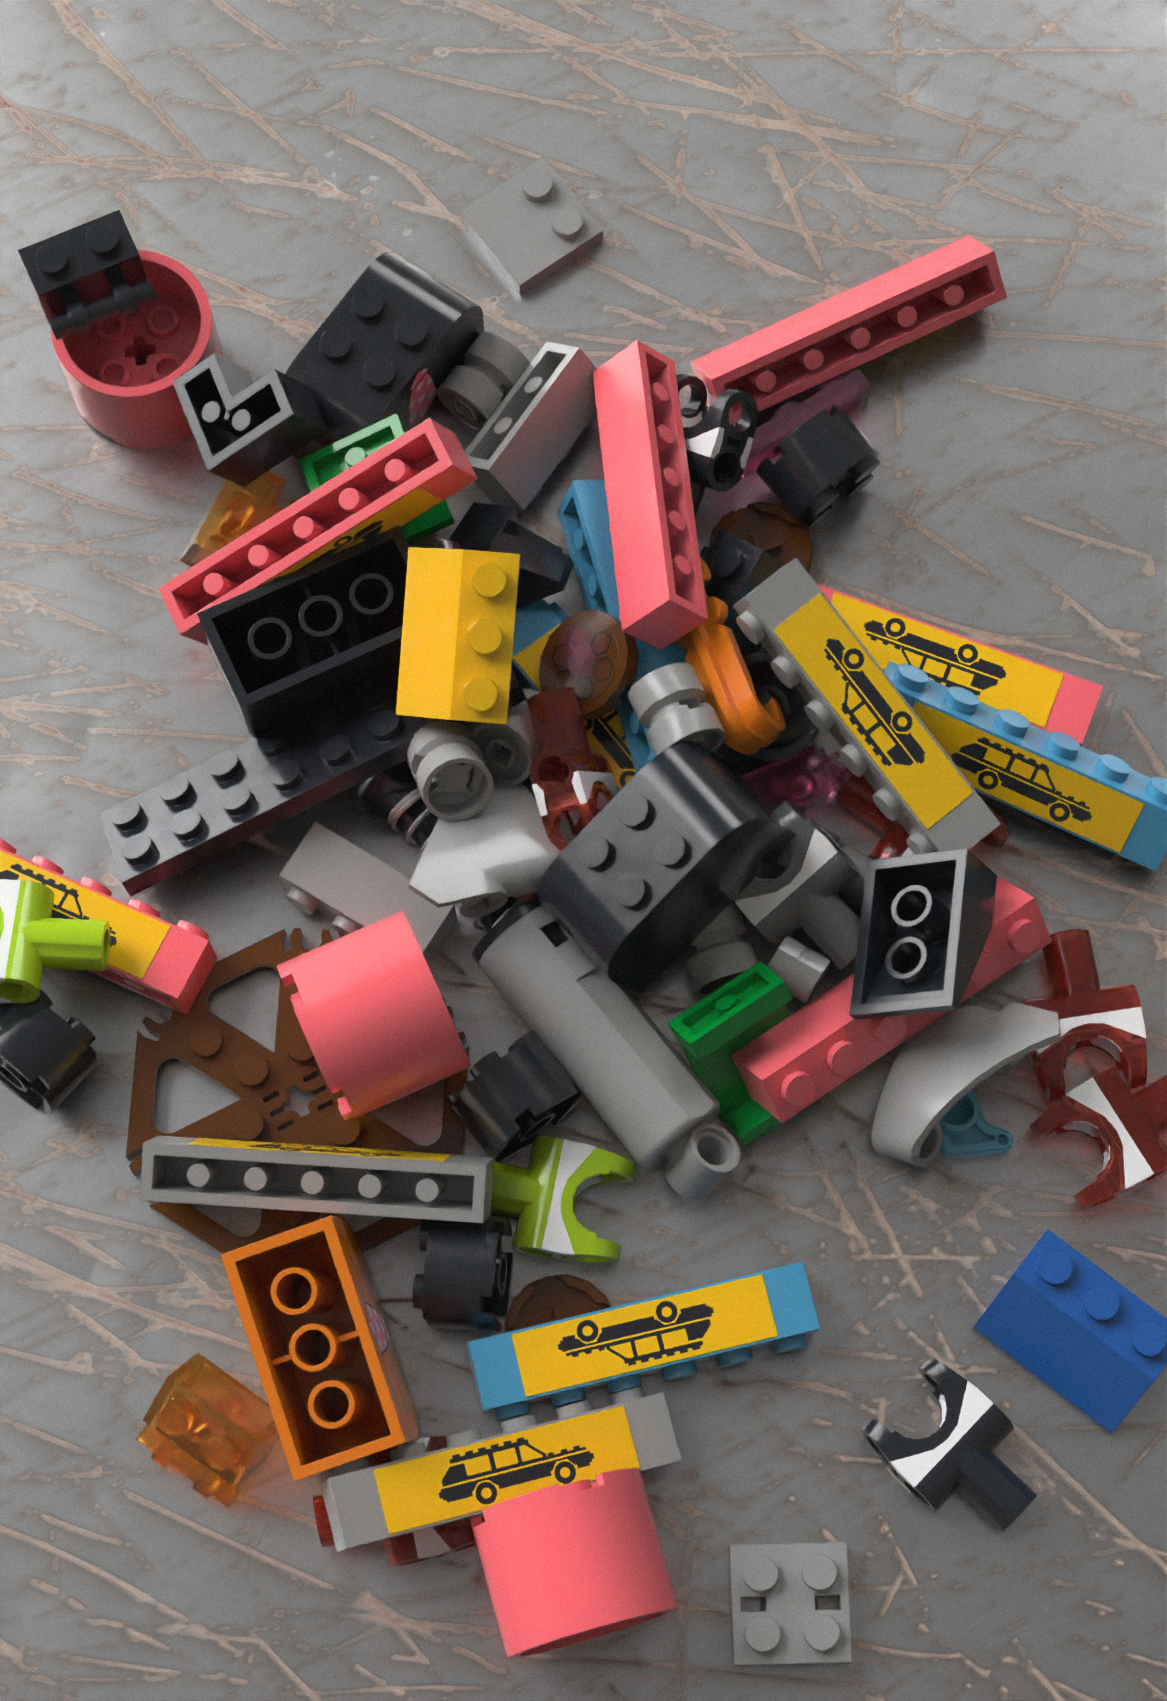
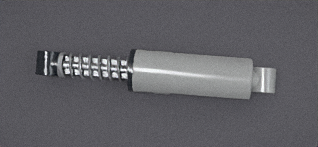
(585, 1021)

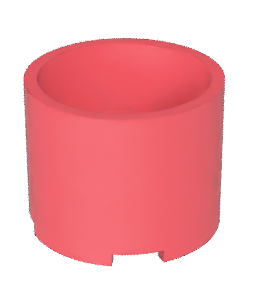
(105, 370)
(374, 1016)
(573, 1563)

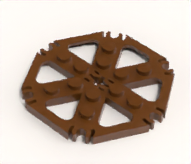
(254, 1075)

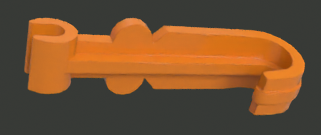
(727, 681)

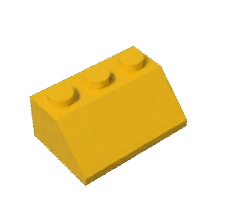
(458, 634)

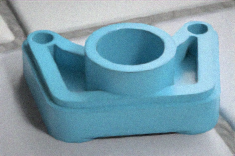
(969, 1134)

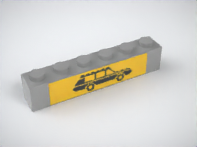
(863, 713)
(317, 1178)
(478, 1472)

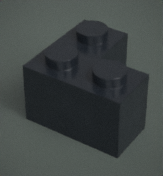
(246, 423)

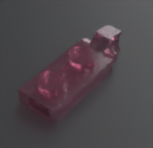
(802, 780)

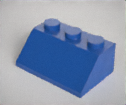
(1077, 1331)

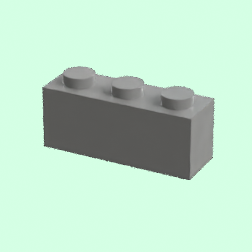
(534, 426)
(358, 889)

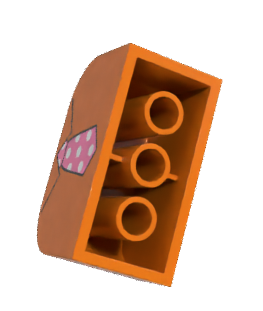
(321, 1346)

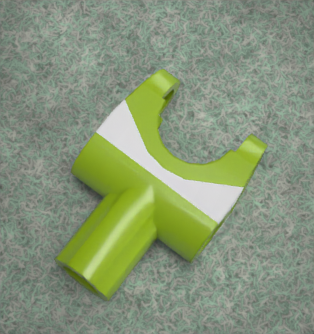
(37, 941)
(546, 1198)

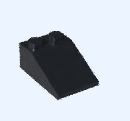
(920, 932)

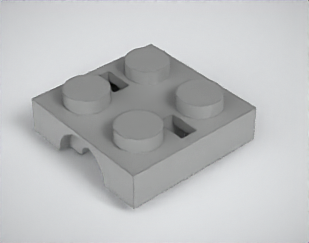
(789, 1624)

